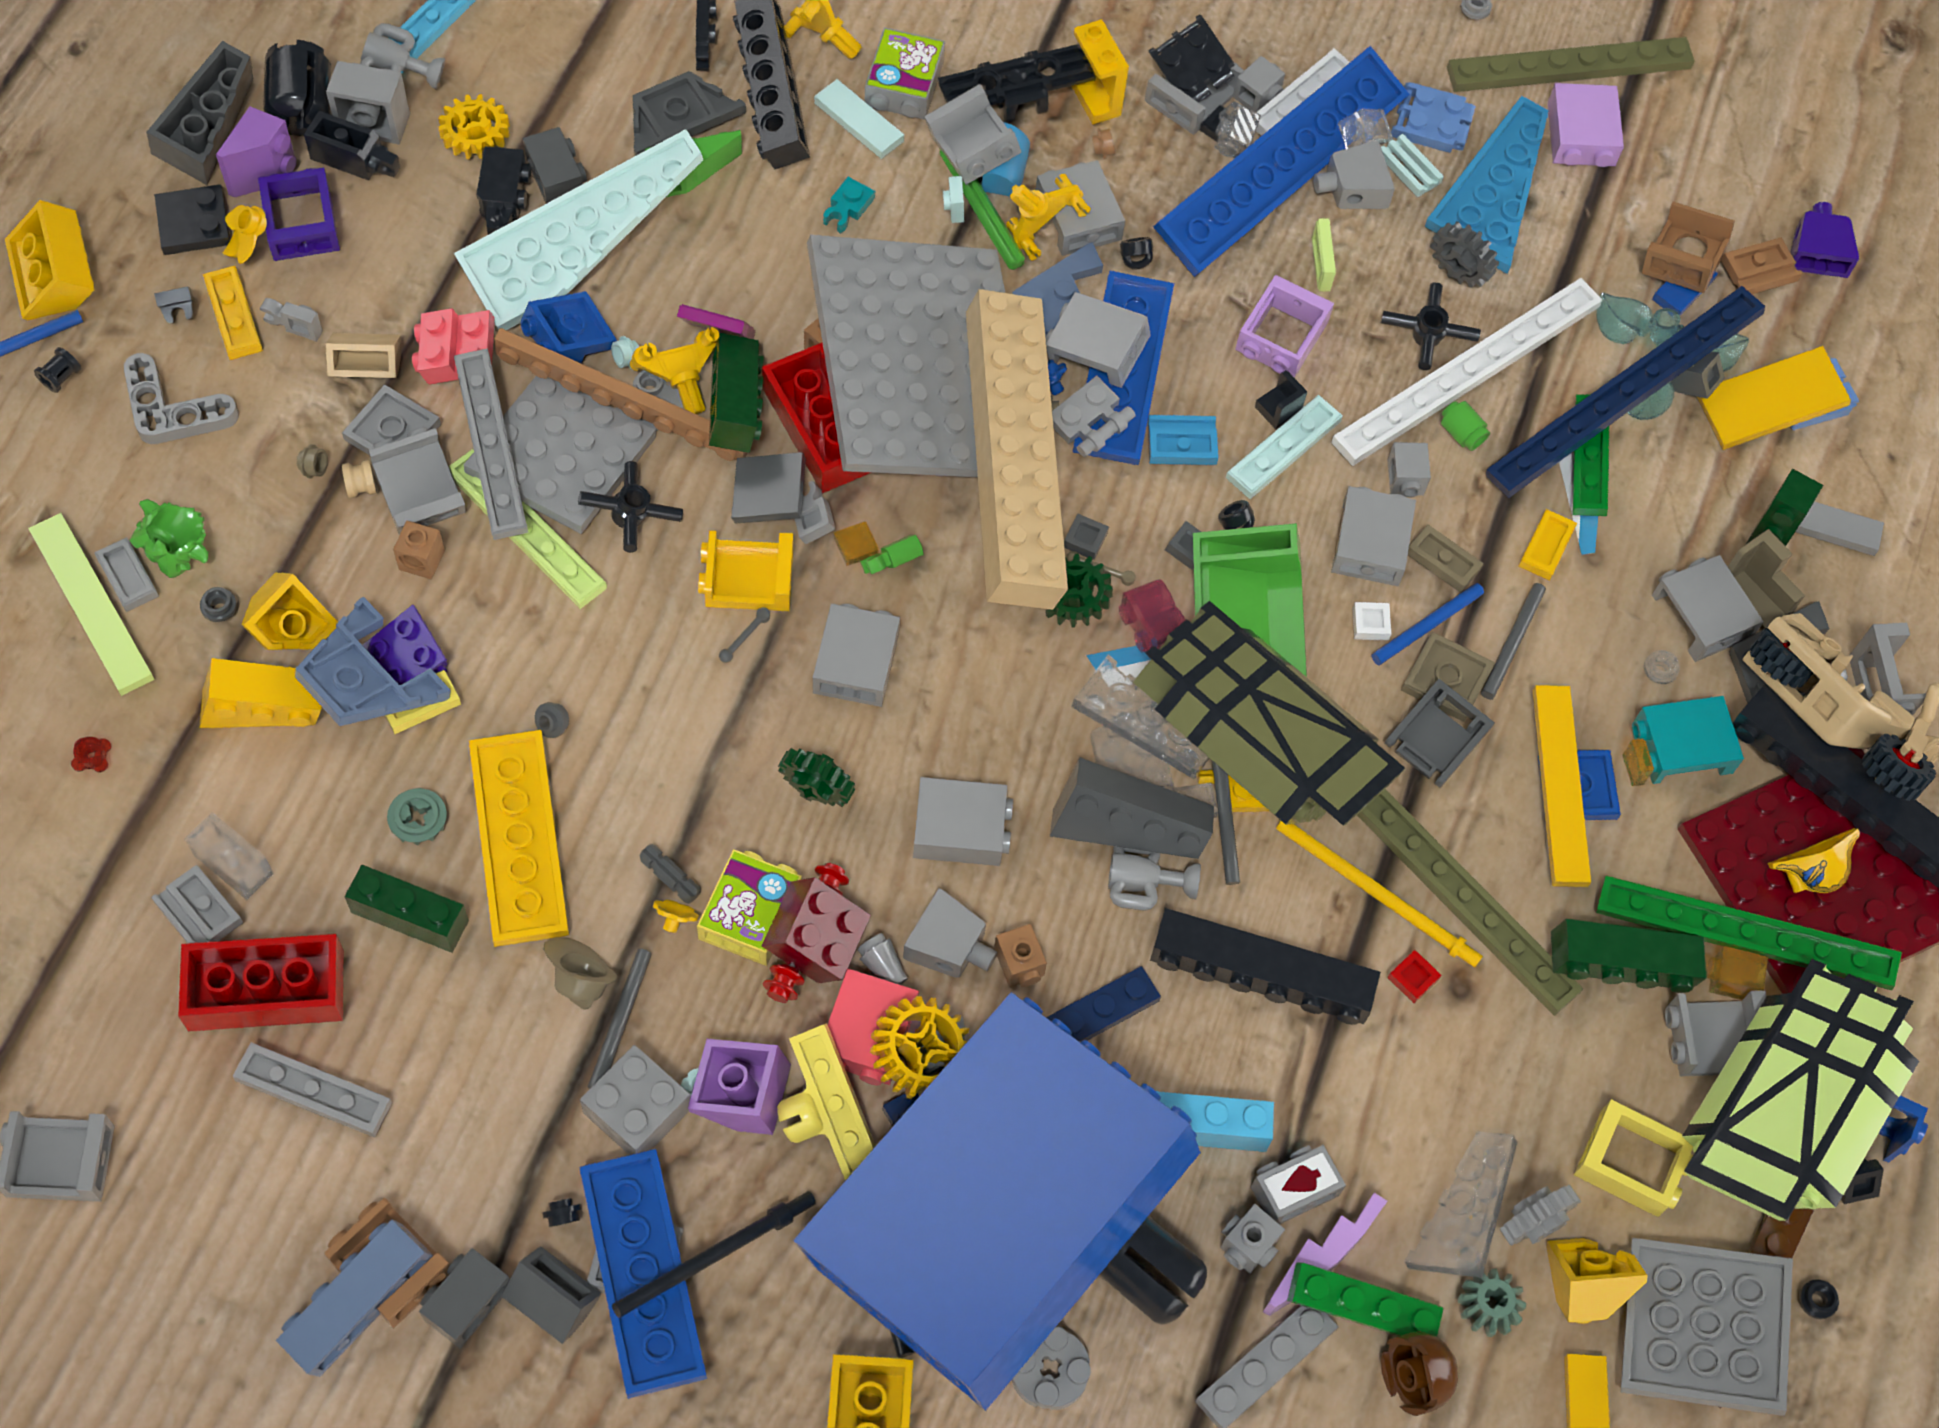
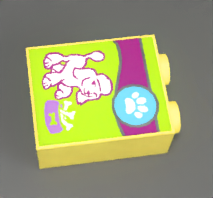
(745, 905)

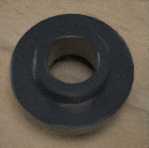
(562, 1212)
(1826, 1292)

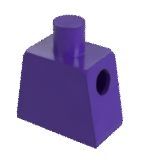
(1825, 243)

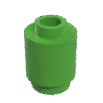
(1465, 425)

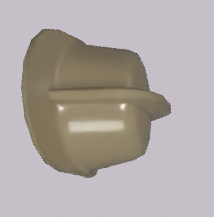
(578, 970)

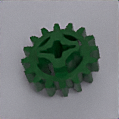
(1078, 600)
(816, 777)

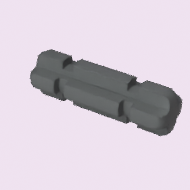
(670, 873)

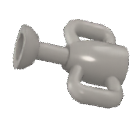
(388, 54)
(1143, 874)

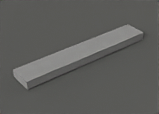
(490, 444)

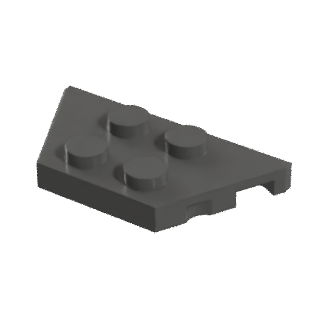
(677, 106)

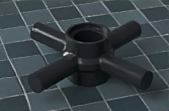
(1429, 316)
(630, 506)

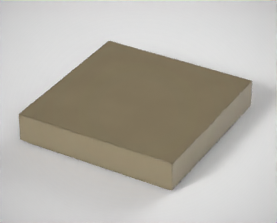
(1452, 664)

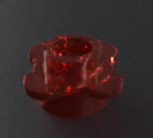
(88, 745)

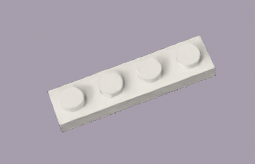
(1300, 90)

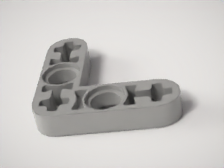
(167, 416)

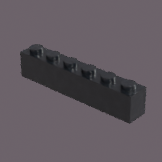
(1265, 967)

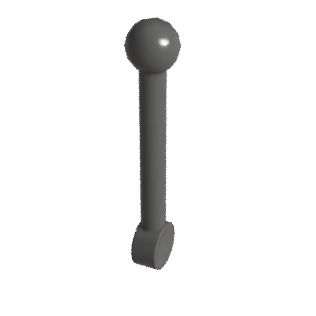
(762, 616)

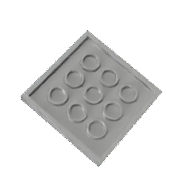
(568, 446)
(1709, 1327)

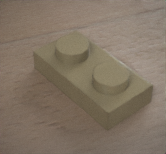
(1444, 558)

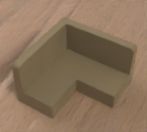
(1759, 574)

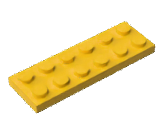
(518, 838)

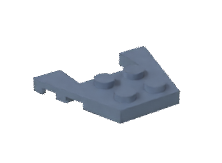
(1057, 283)
(351, 681)

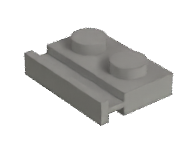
(197, 908)

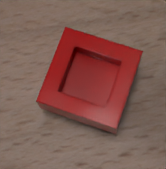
(1414, 976)

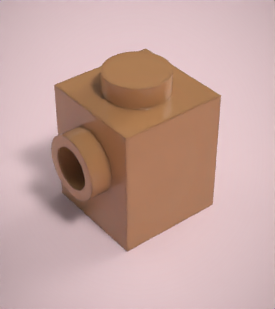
(1020, 956)

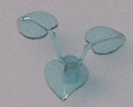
(1625, 318)

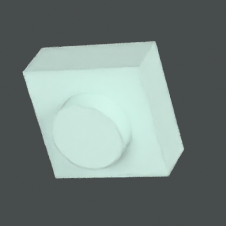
(954, 200)

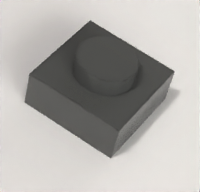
(1086, 536)
(1182, 545)

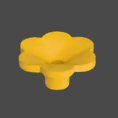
(674, 914)

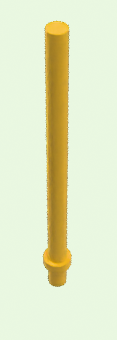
(1456, 946)

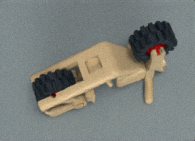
(1798, 656)

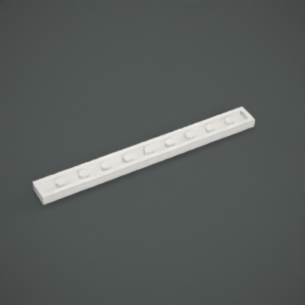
(1466, 372)

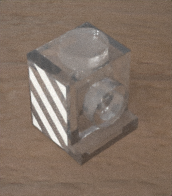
(1236, 129)

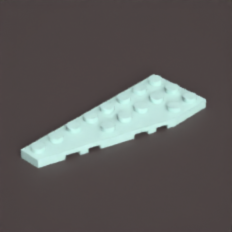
(567, 237)

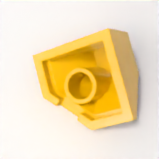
(287, 615)
(1591, 1281)

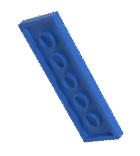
(1153, 300)
(633, 1247)

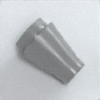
(882, 959)

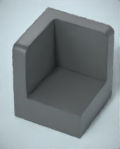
(1701, 378)

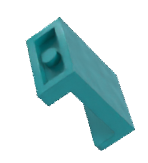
(1689, 737)

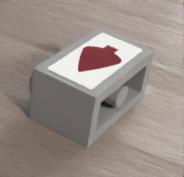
(1298, 1184)

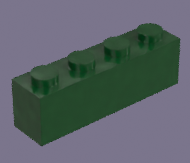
(735, 393)
(1628, 955)

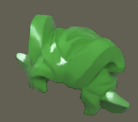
(170, 536)

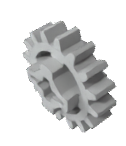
(1540, 1215)

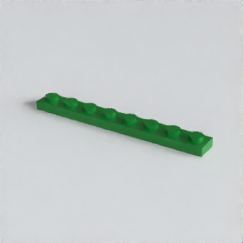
(1747, 931)

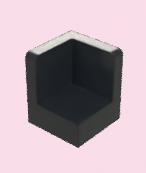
(1282, 401)

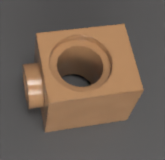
(419, 549)

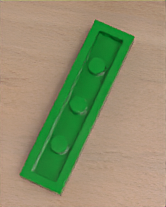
(1591, 474)
(1362, 1302)

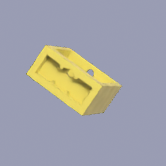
(1594, 1172)

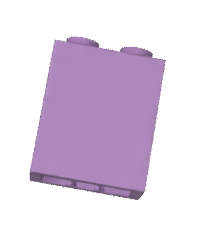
(1585, 124)

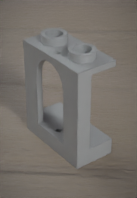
(1878, 651)

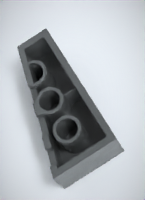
(1130, 813)

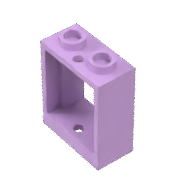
(1284, 296)

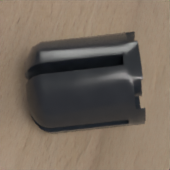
(296, 84)
(1142, 1286)

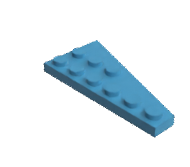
(1497, 182)

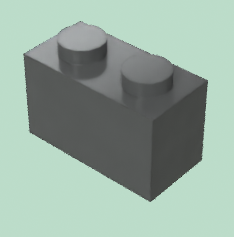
(553, 163)
(464, 1297)

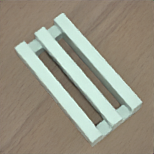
(1414, 163)

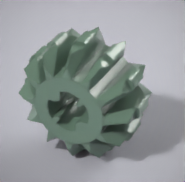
(1506, 1309)

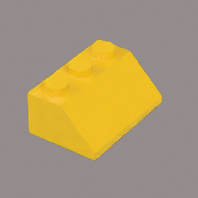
(49, 261)

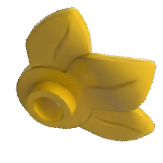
(247, 226)

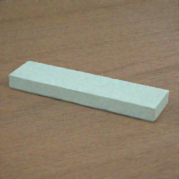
(1284, 447)

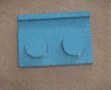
(1182, 440)

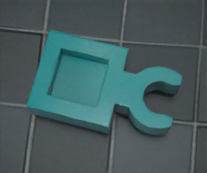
(848, 201)

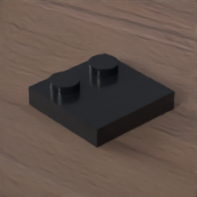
(192, 219)

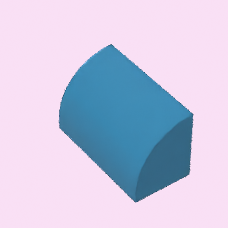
(1011, 172)

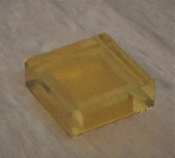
(855, 543)
(1638, 762)

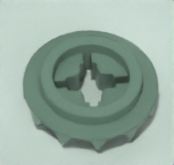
(421, 801)

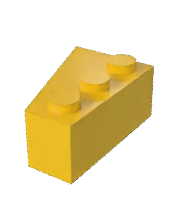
(255, 696)

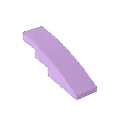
(1336, 1246)

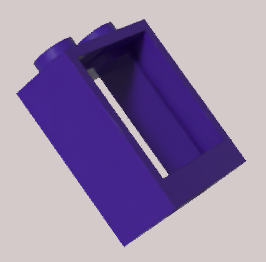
(287, 242)

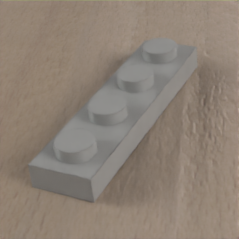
(312, 1089)
(1265, 1365)

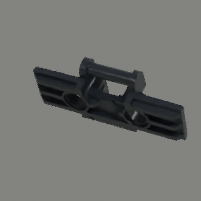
(1020, 78)

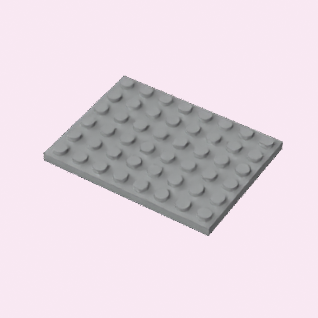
(900, 350)

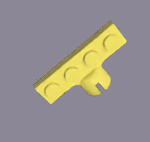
(828, 1102)

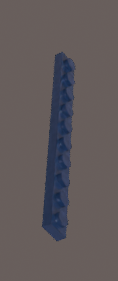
(1625, 391)

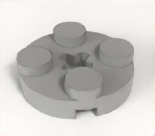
(1072, 1372)

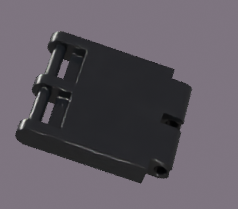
(1194, 60)

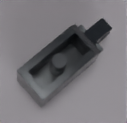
(348, 147)
(502, 186)

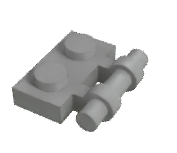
(1084, 409)

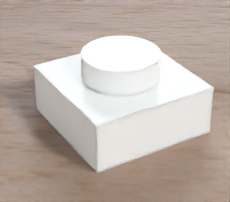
(1371, 621)

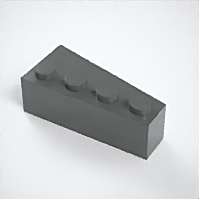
(203, 113)

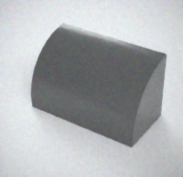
(550, 1294)

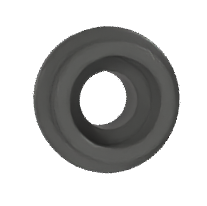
(216, 596)
(551, 719)

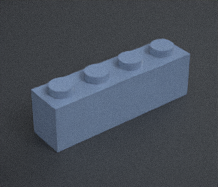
(350, 1302)

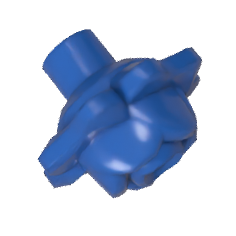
(1055, 374)

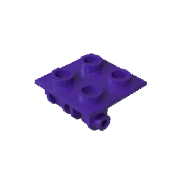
(406, 647)

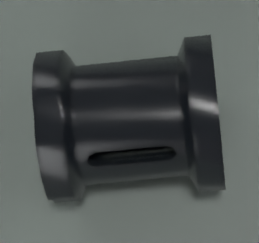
(57, 370)

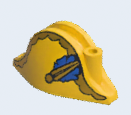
(1820, 866)

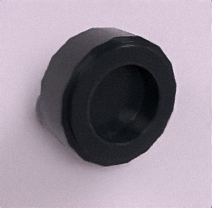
(1134, 247)
(1236, 515)

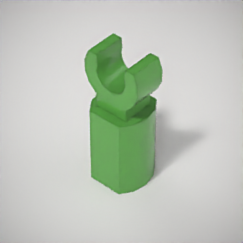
(893, 555)

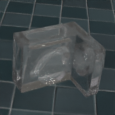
(1365, 127)

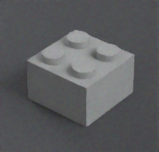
(370, 99)
(636, 1102)

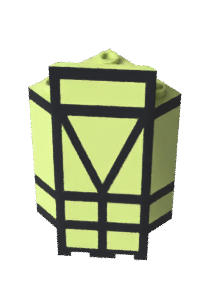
(1803, 1095)

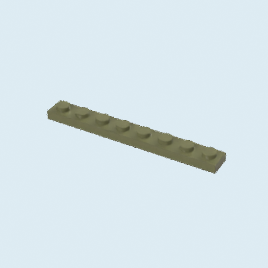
(1570, 64)
(1469, 902)

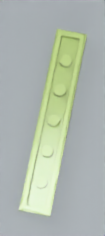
(541, 545)
(91, 604)

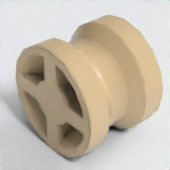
(359, 478)

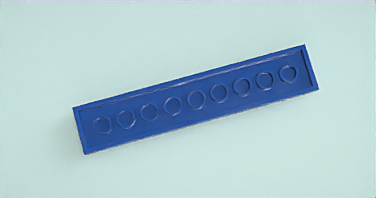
(1276, 163)

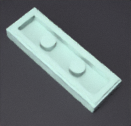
(859, 118)

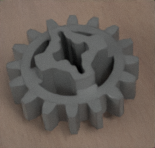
(1464, 254)

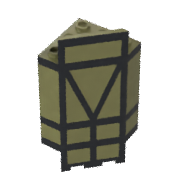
(1265, 721)

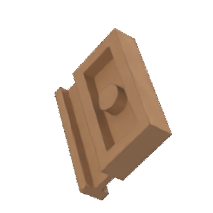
(1761, 266)

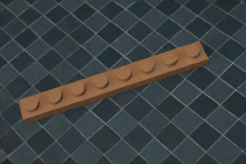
(608, 391)

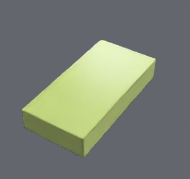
(1323, 254)

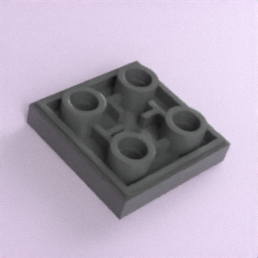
(768, 488)

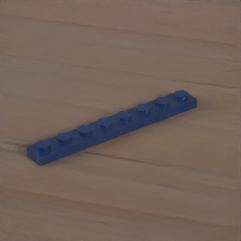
(1084, 1018)

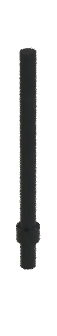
(776, 1218)

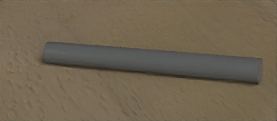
(1513, 641)
(1226, 825)
(621, 1015)

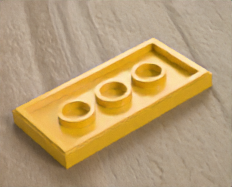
(1774, 398)

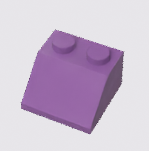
(255, 150)
(740, 1085)

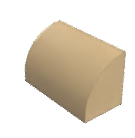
(363, 355)

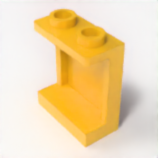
(1104, 95)
(747, 573)

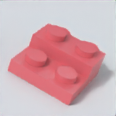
(448, 334)

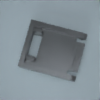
(1434, 739)

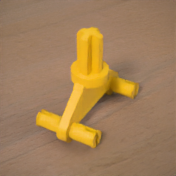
(819, 17)
(1039, 208)
(679, 366)

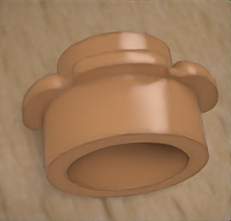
(1103, 143)

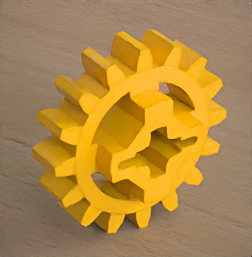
(473, 126)

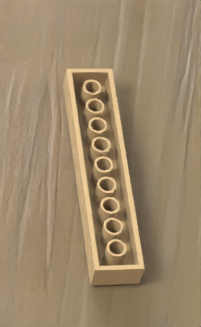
(1015, 451)

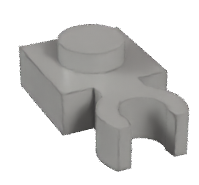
(296, 319)
(815, 517)

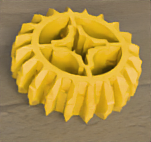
(892, 1043)

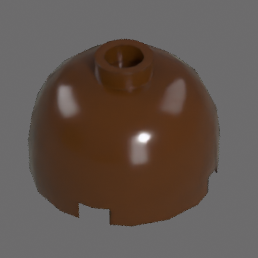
(1419, 1371)

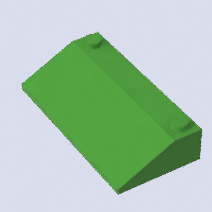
(1256, 583)

